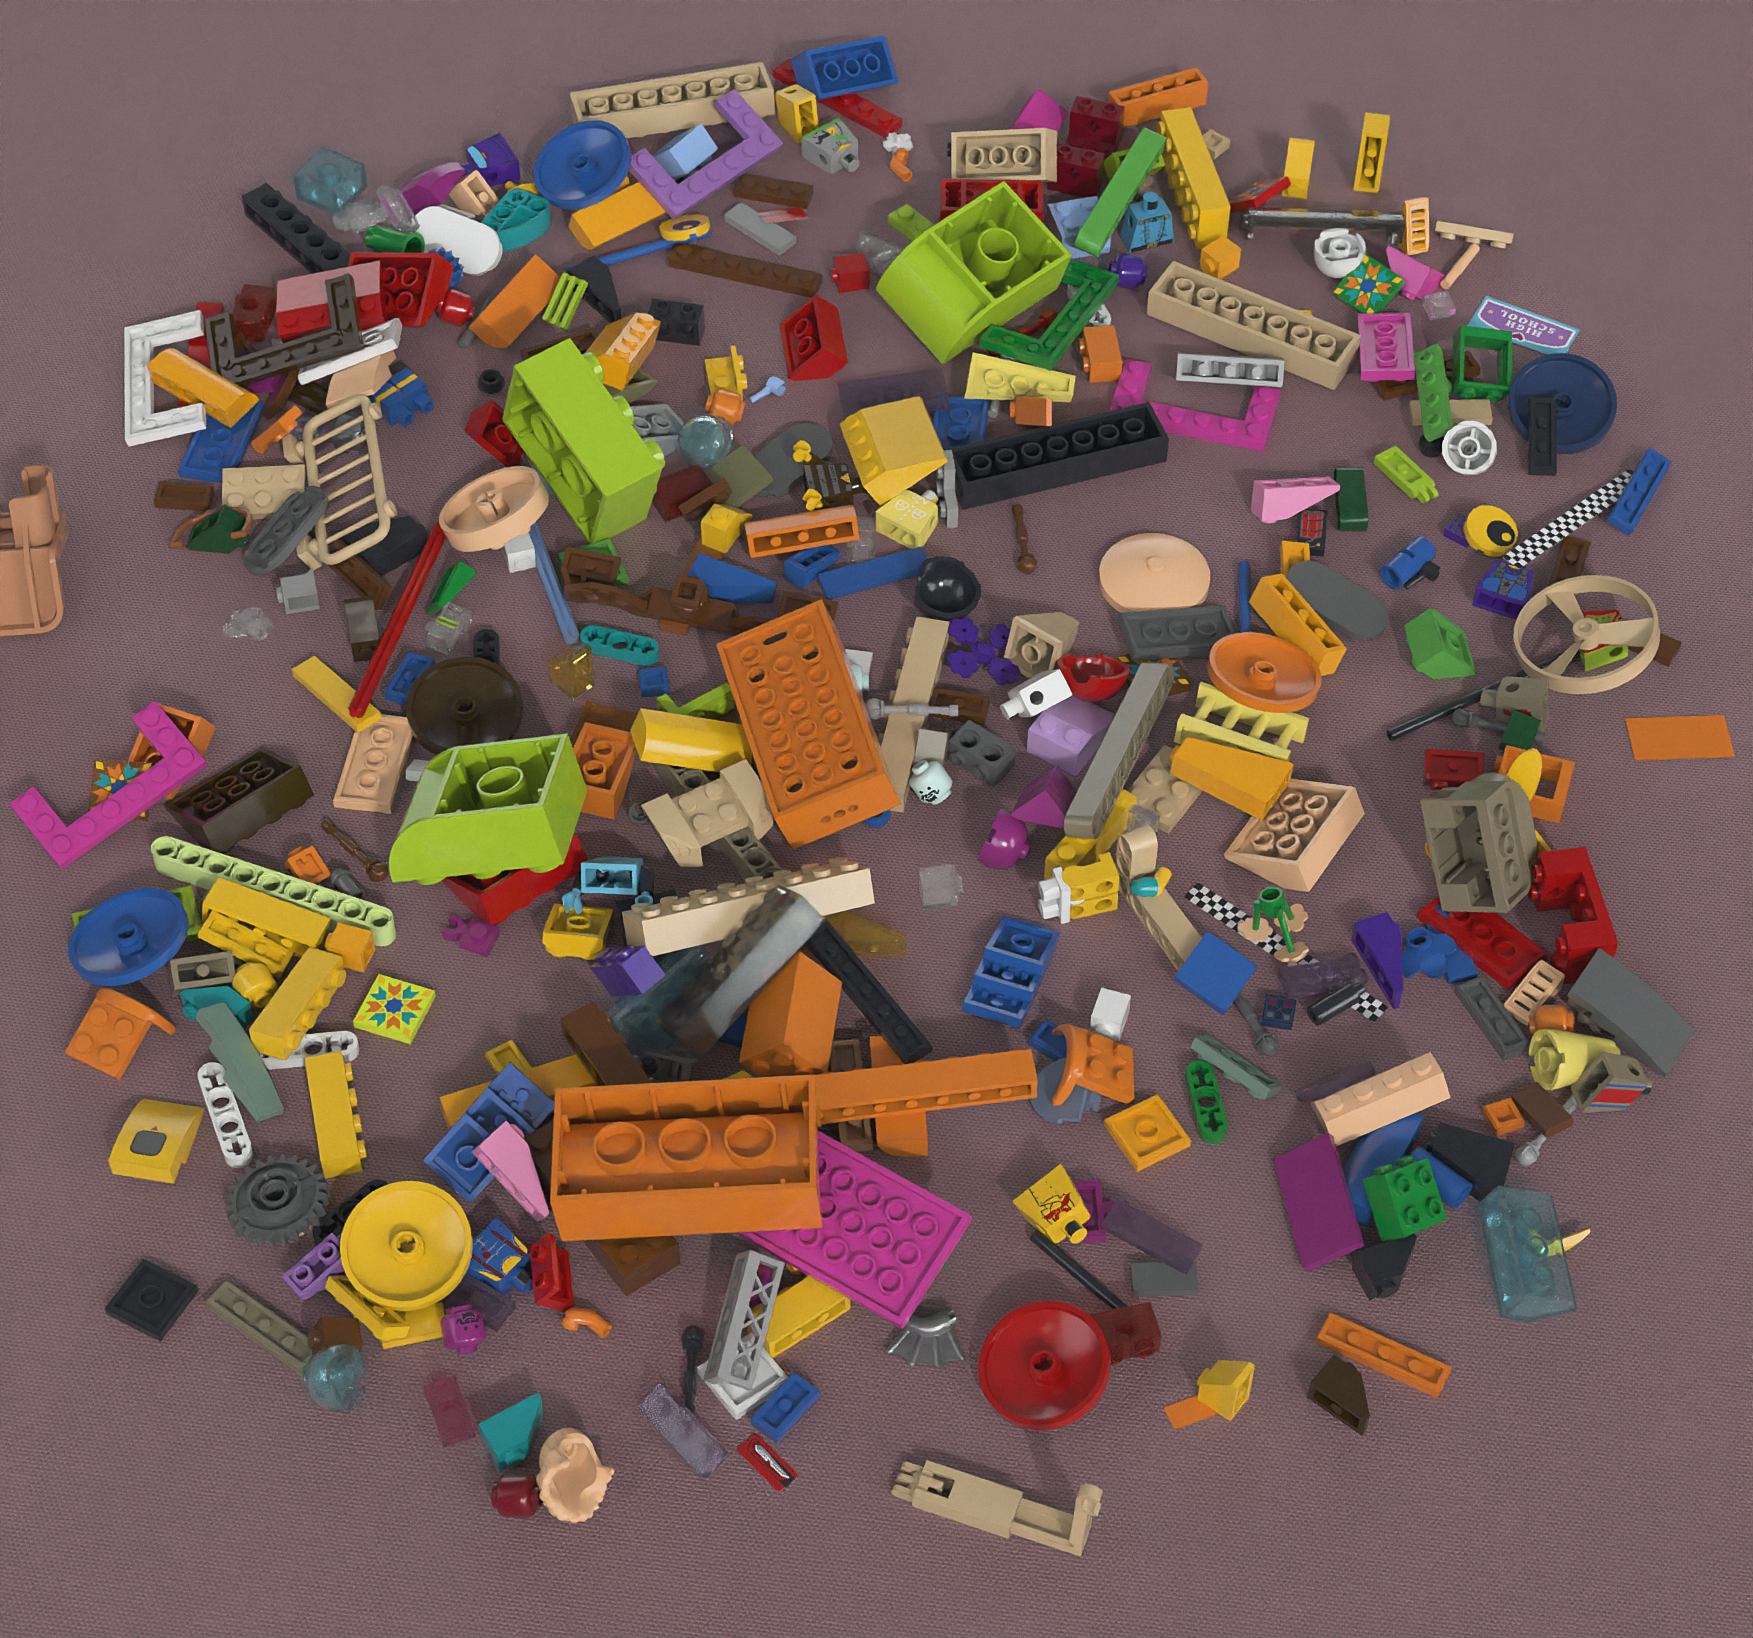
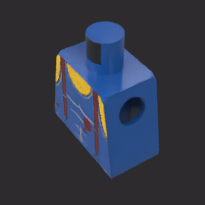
(500, 1259)

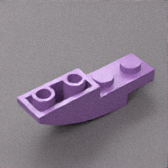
(312, 1271)

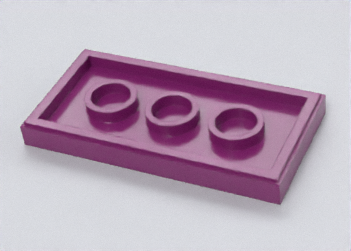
(1318, 1202)

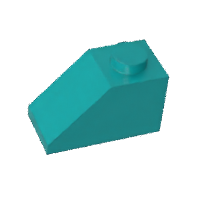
(512, 1432)

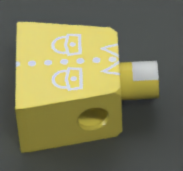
(909, 518)

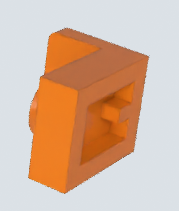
(307, 865)

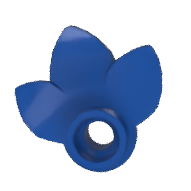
(1428, 956)

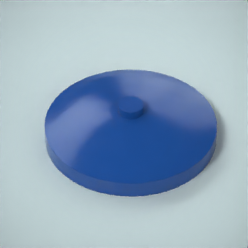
(582, 165)
(128, 936)

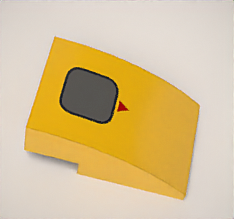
(155, 1140)

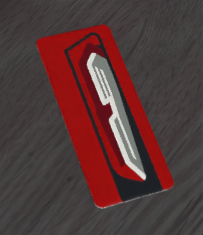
(767, 1463)

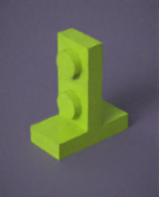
(708, 706)

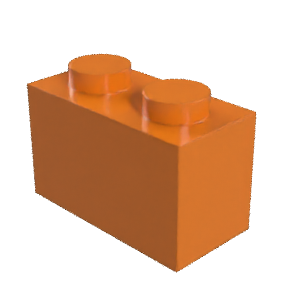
(1101, 354)

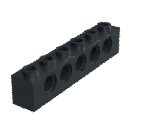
(293, 230)

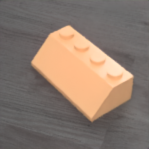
(1382, 1099)

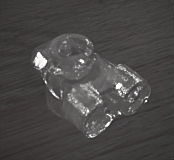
(248, 624)

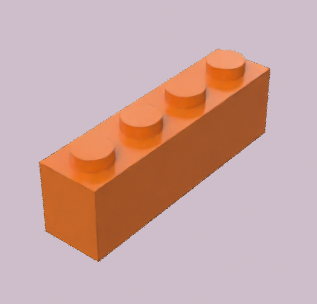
(1149, 98)

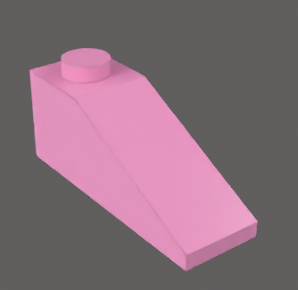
(1286, 497)
(511, 1163)

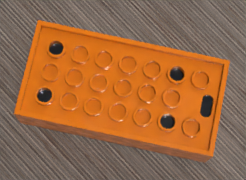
(807, 725)

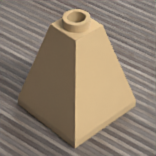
(1040, 640)

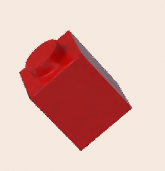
(850, 273)

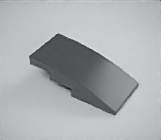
(1631, 1012)

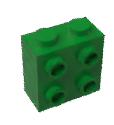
(1404, 1197)

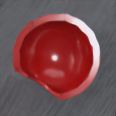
(1093, 676)

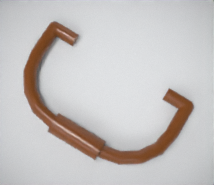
(174, 543)

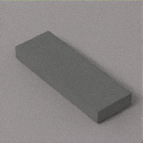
(1492, 1018)

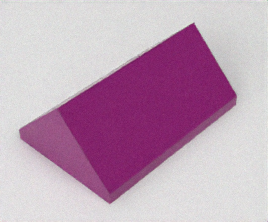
(1046, 799)

